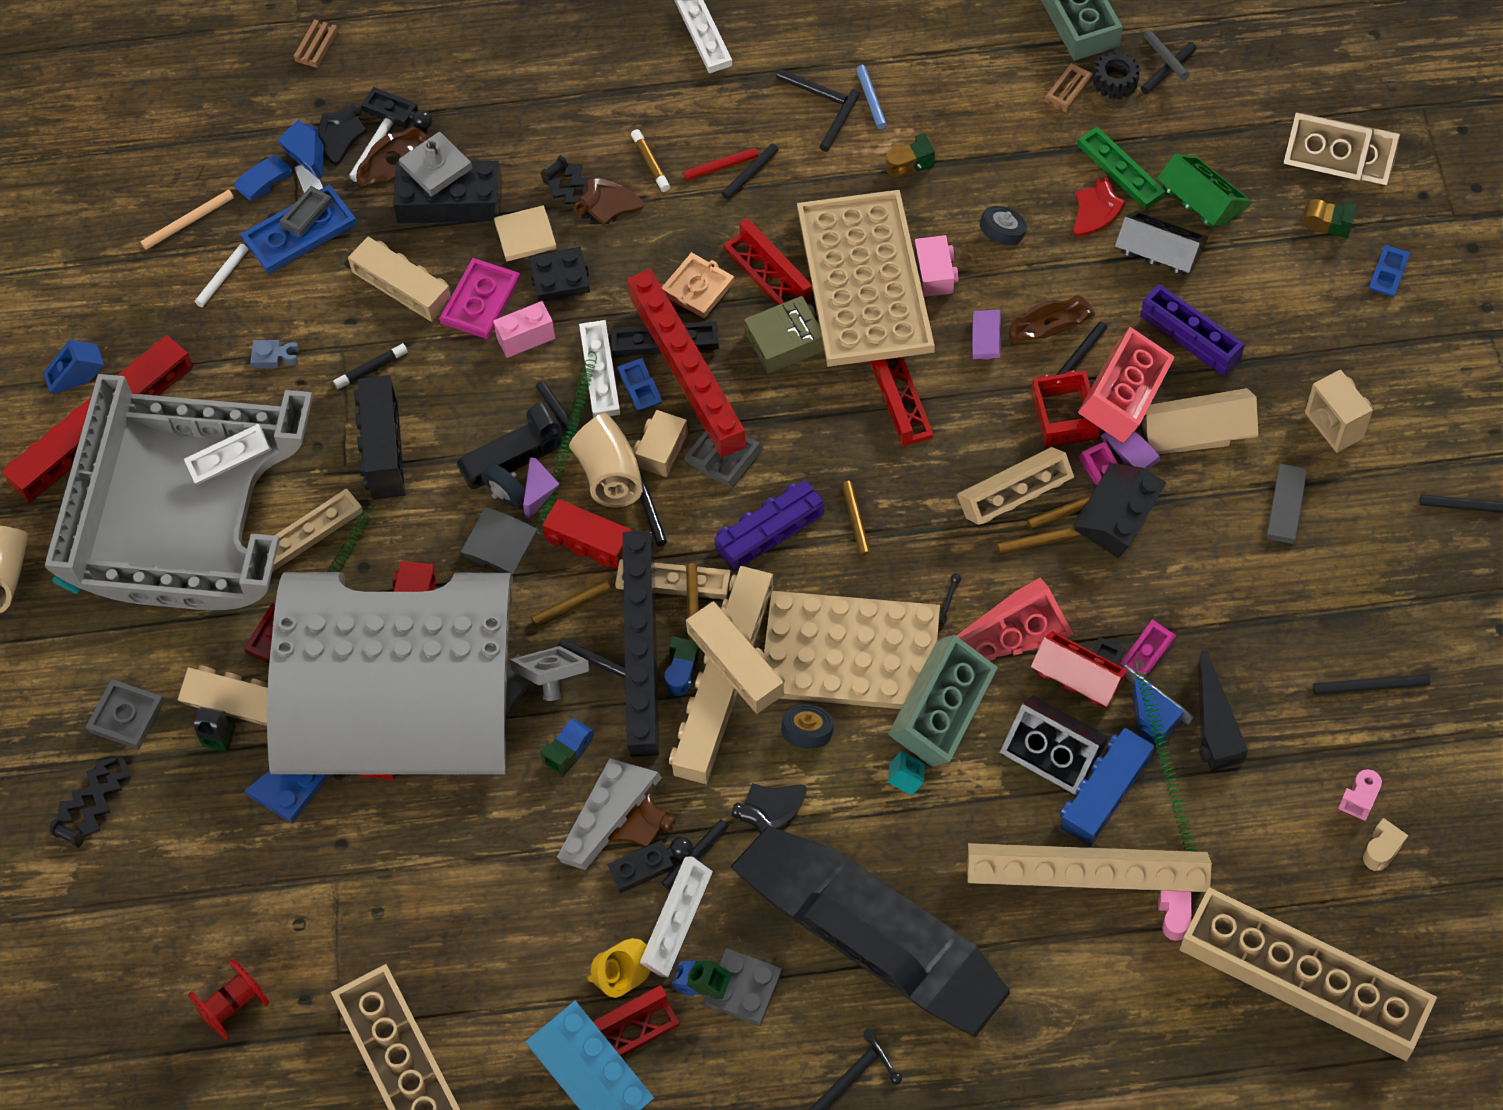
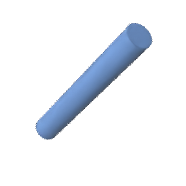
(871, 97)

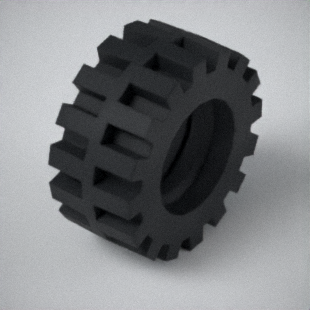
(1113, 86)

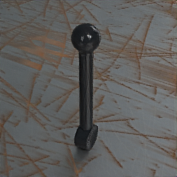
(955, 579)
(869, 1036)

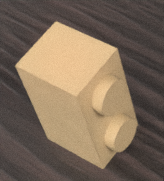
(660, 443)

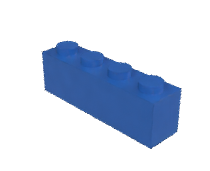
(1107, 786)

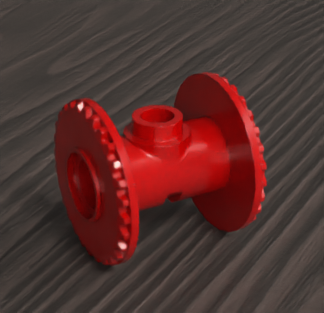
(229, 999)

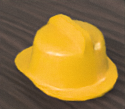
(619, 968)

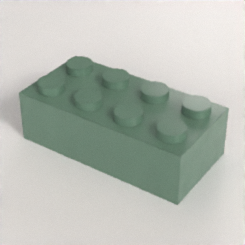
(1085, 25)
(943, 701)

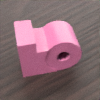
(1363, 794)
(1178, 913)

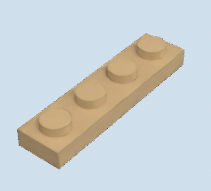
(316, 526)
(672, 580)

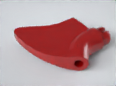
(1097, 208)

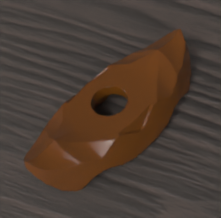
(375, 167)
(1063, 314)

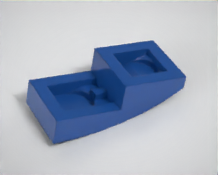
(259, 178)
(1389, 270)
(639, 385)

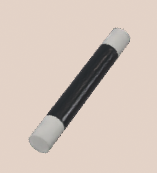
(370, 366)

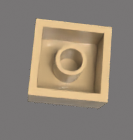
(1339, 410)

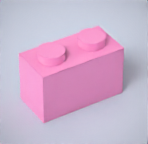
(935, 266)
(524, 329)

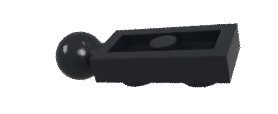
(397, 109)
(648, 863)

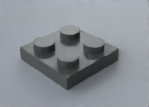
(125, 714)
(748, 989)

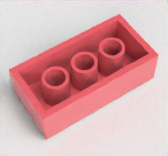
(1126, 385)

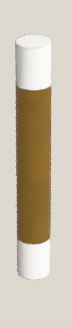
(650, 160)

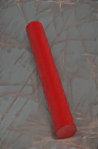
(720, 164)

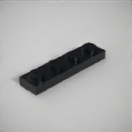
(639, 340)

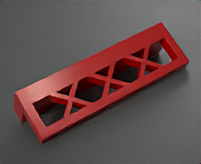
(773, 259)
(894, 398)
(631, 1014)

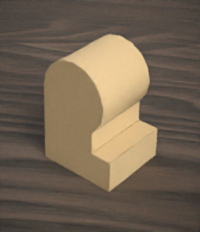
(1385, 845)

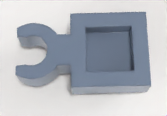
(270, 353)

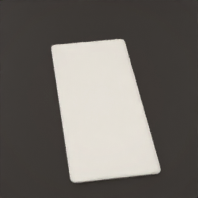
(307, 179)

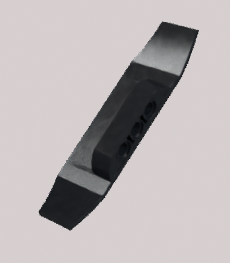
(875, 927)

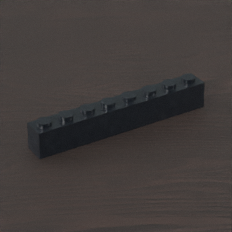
(640, 644)

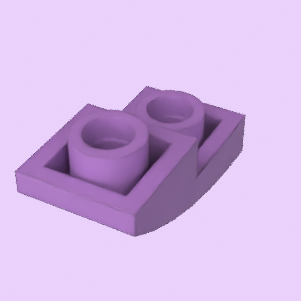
(986, 334)
(1133, 451)

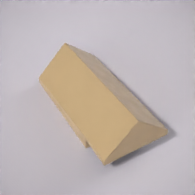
(1342, 148)
(1201, 421)

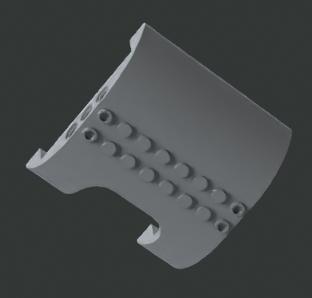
(140, 523)
(388, 677)

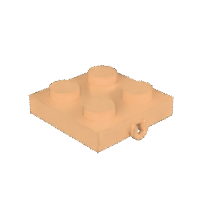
(698, 285)

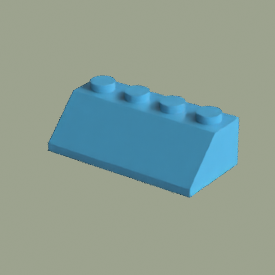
(587, 1063)

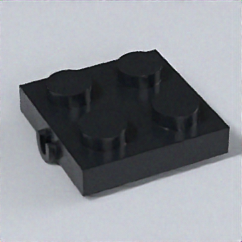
(559, 274)

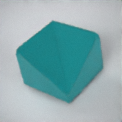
(906, 773)

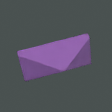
(538, 487)

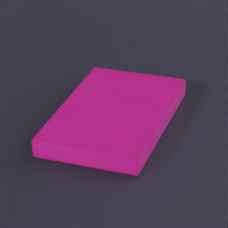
(480, 298)

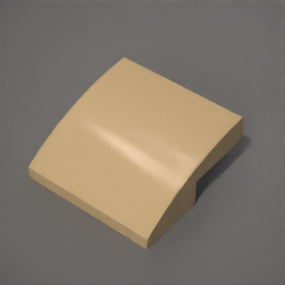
(525, 233)

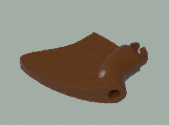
(607, 200)
(643, 824)

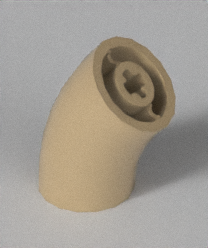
(607, 462)
(12, 553)

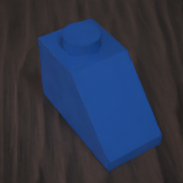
(304, 146)
(73, 366)
(1170, 713)

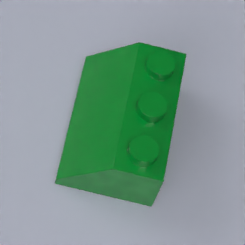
(1202, 190)

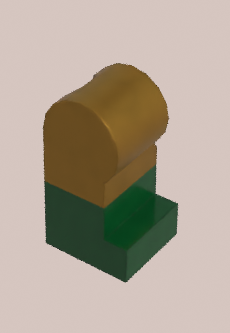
(910, 157)
(1329, 217)

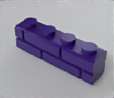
(1192, 330)
(769, 525)

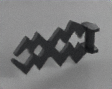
(570, 170)
(95, 790)

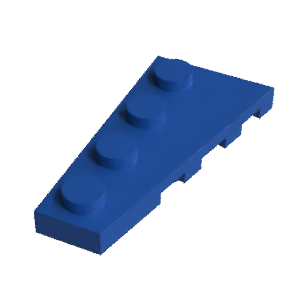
(286, 793)

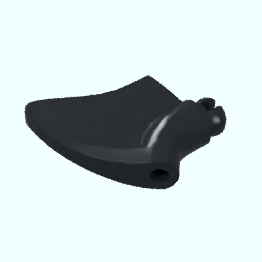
(340, 131)
(770, 806)

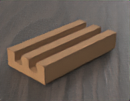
(312, 41)
(1059, 101)

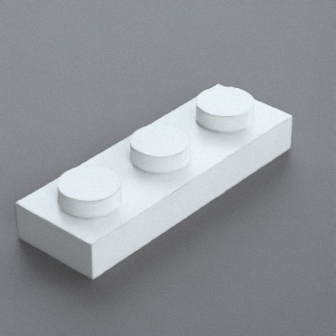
(227, 454)

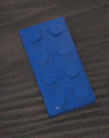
(277, 246)

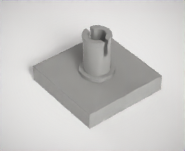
(435, 164)
(548, 668)

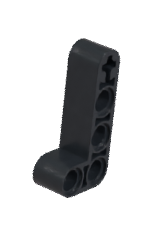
(516, 448)

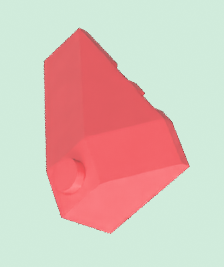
(1017, 623)

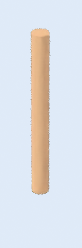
(187, 219)

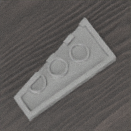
(611, 799)

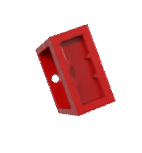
(1066, 431)

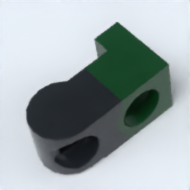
(212, 725)

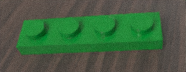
(1121, 168)

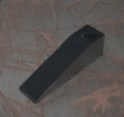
(1220, 735)

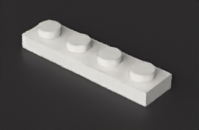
(704, 34)
(603, 386)
(676, 917)

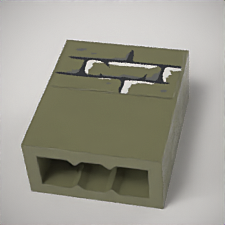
(784, 334)

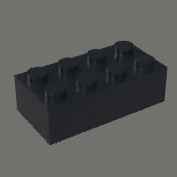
(467, 199)
(379, 437)

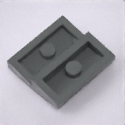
(723, 470)
(498, 541)

